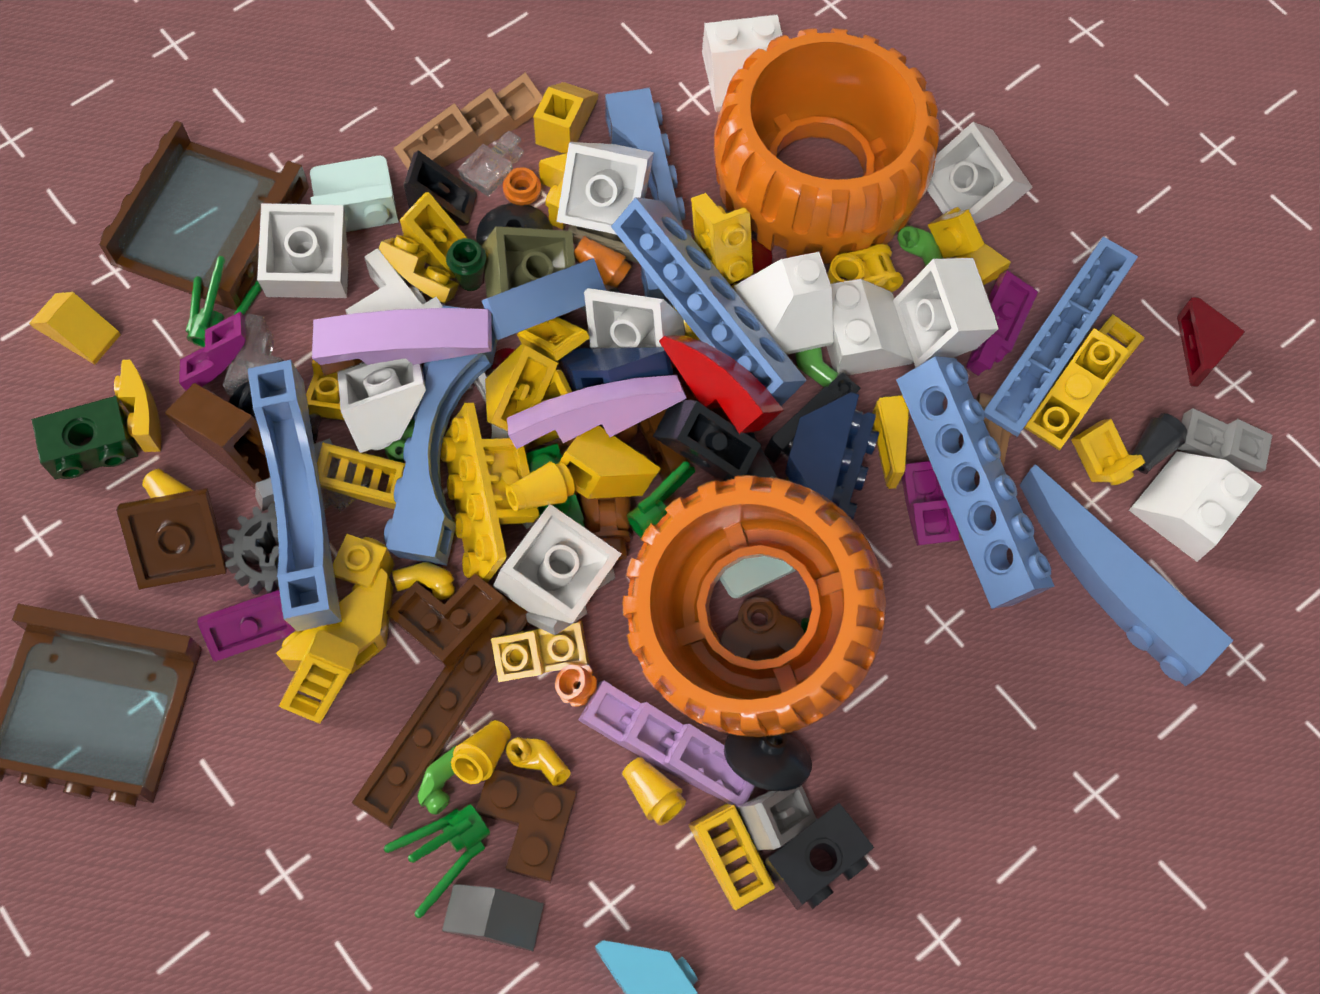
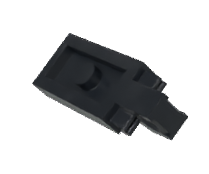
(783, 439)

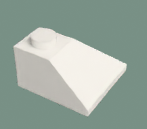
(601, 183)
(792, 302)
(556, 567)

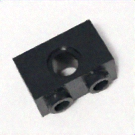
(706, 440)
(837, 836)

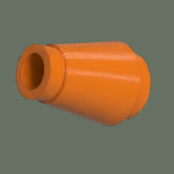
(609, 262)

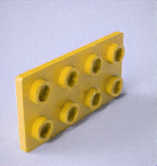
(478, 484)

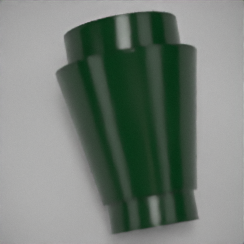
(467, 263)

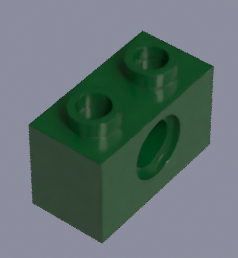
(62, 432)

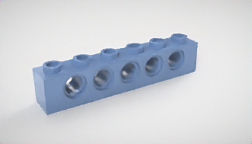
(704, 295)
(972, 505)

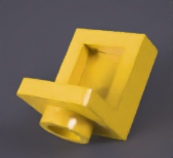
(956, 233)
(1105, 454)
(361, 560)

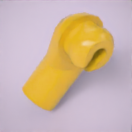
(428, 575)
(537, 755)

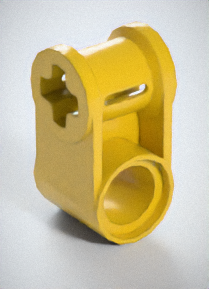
(867, 264)

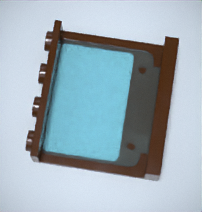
(192, 211)
(93, 704)

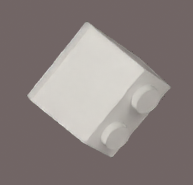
(729, 45)
(976, 175)
(303, 251)
(945, 310)
(629, 320)
(865, 329)
(380, 401)
(1195, 501)

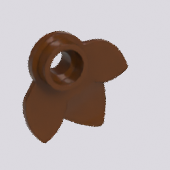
(761, 641)

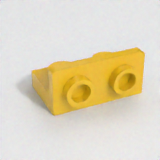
(723, 237)

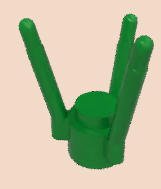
(206, 317)
(652, 508)
(461, 830)

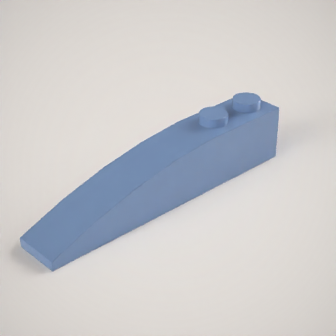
(1059, 337)
(1124, 585)

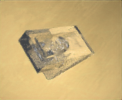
(254, 353)

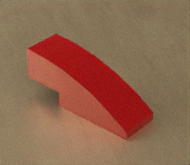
(722, 383)

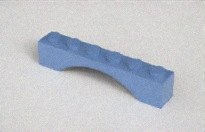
(635, 123)
(421, 520)
(305, 556)

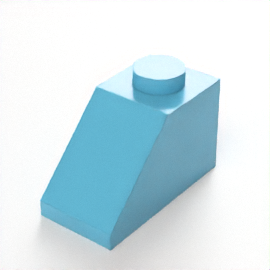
(646, 970)

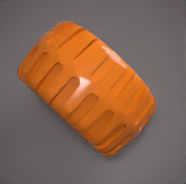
(838, 92)
(675, 584)

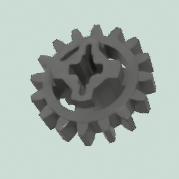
(251, 544)

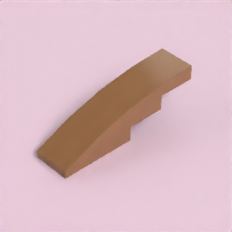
(480, 122)

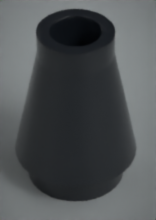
(1159, 440)

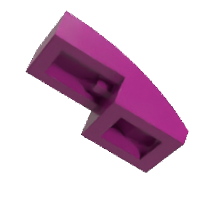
(221, 347)
(927, 506)

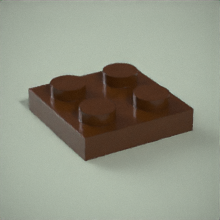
(172, 538)

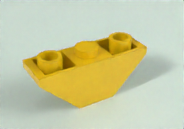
(1076, 389)
(362, 623)

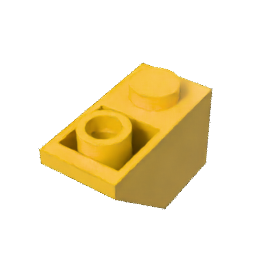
(562, 115)
(607, 466)

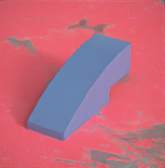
(542, 298)

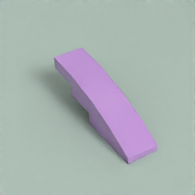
(402, 334)
(611, 404)
(665, 743)

